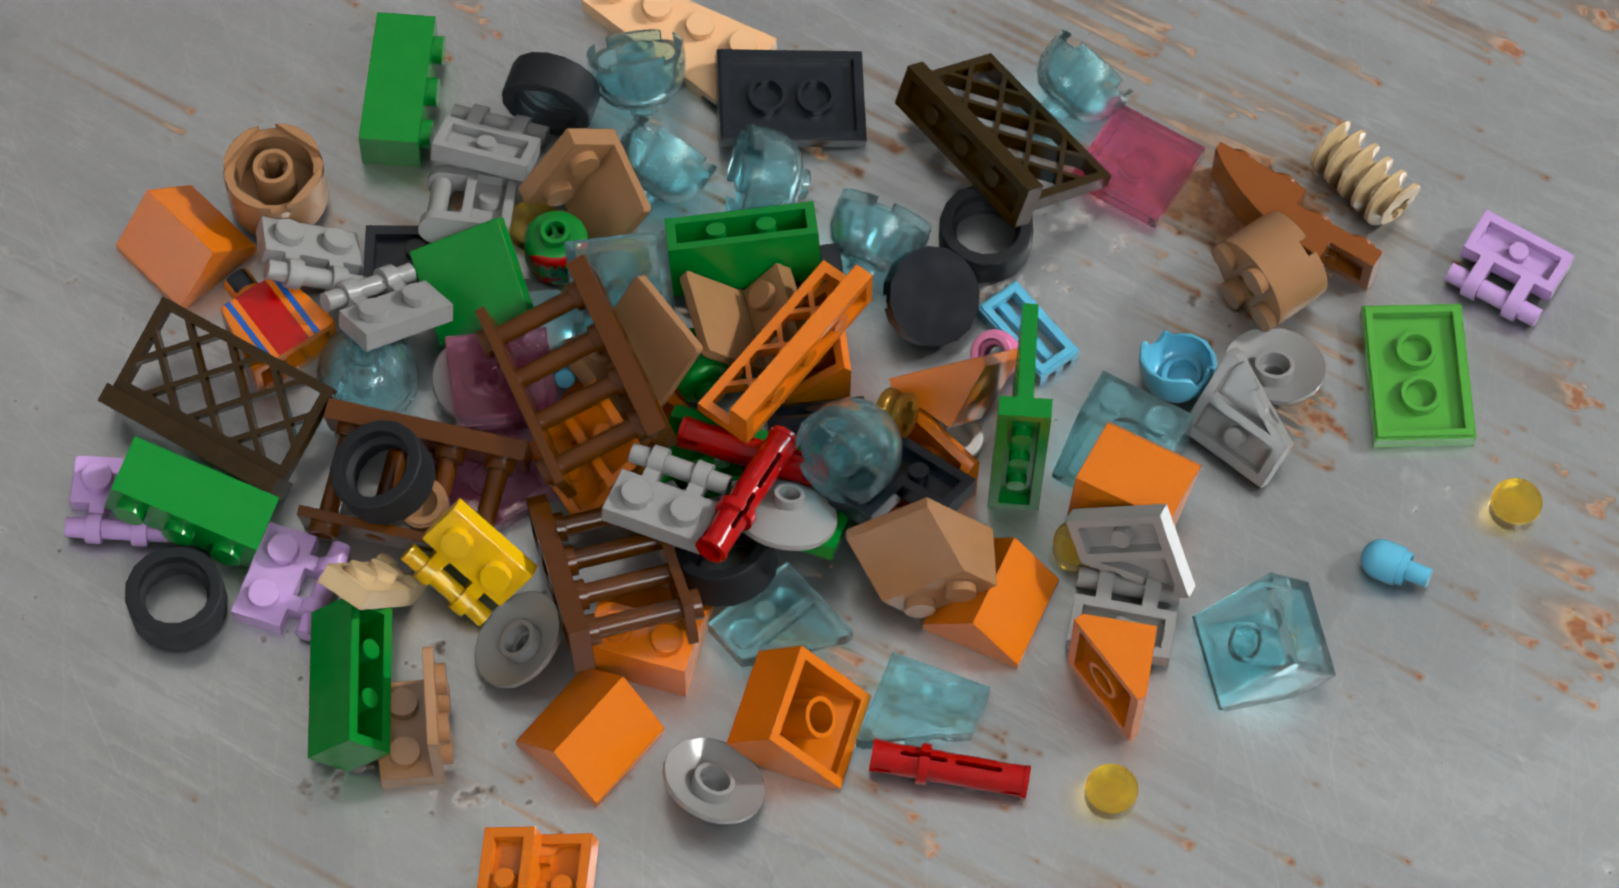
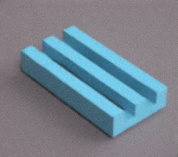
(1052, 363)

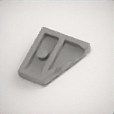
(1240, 422)
(1133, 543)

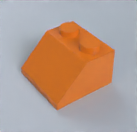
(651, 655)
(799, 717)

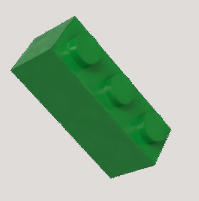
(401, 90)
(743, 244)
(191, 503)
(349, 685)

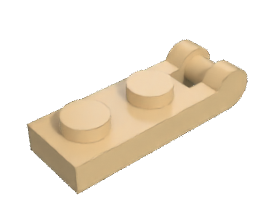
(372, 583)

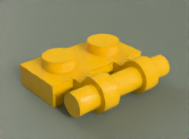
(478, 553)

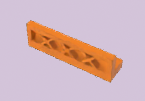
(793, 358)

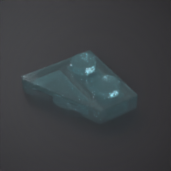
(779, 617)
(922, 705)

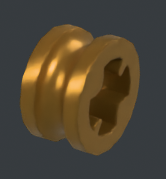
(901, 408)

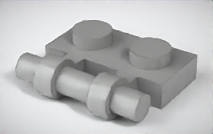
(489, 142)
(307, 253)
(392, 316)
(662, 510)
(1150, 592)

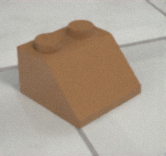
(925, 556)

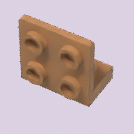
(593, 181)
(732, 318)
(658, 338)
(419, 729)

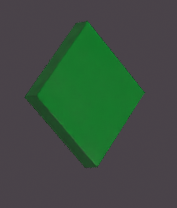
(474, 272)

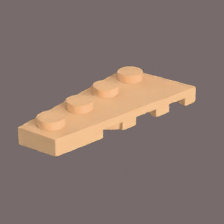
(698, 26)

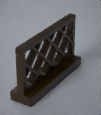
(982, 150)
(198, 437)

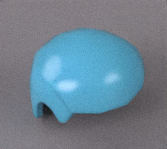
(1177, 366)

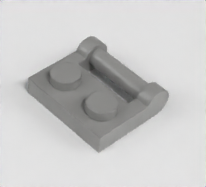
(484, 200)

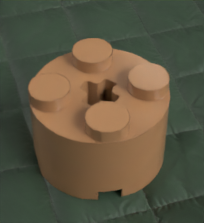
(275, 176)
(1269, 270)

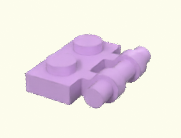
(1516, 256)
(89, 492)
(277, 577)

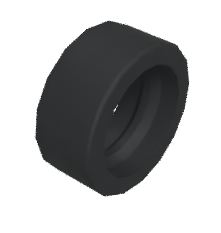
(551, 91)
(986, 267)
(359, 448)
(162, 564)
(732, 584)

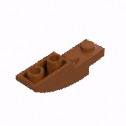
(1256, 190)

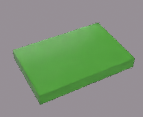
(1417, 376)

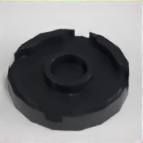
(931, 296)

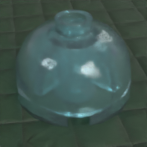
(639, 70)
(1079, 83)
(665, 163)
(766, 170)
(873, 232)
(374, 378)
(849, 439)

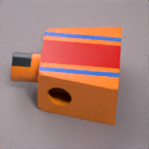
(276, 321)

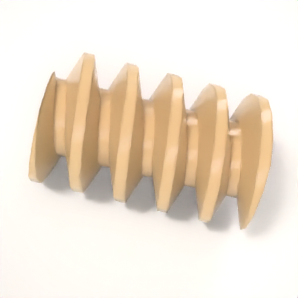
(1362, 177)

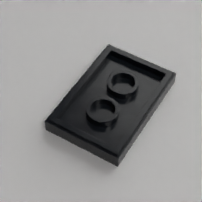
(799, 92)

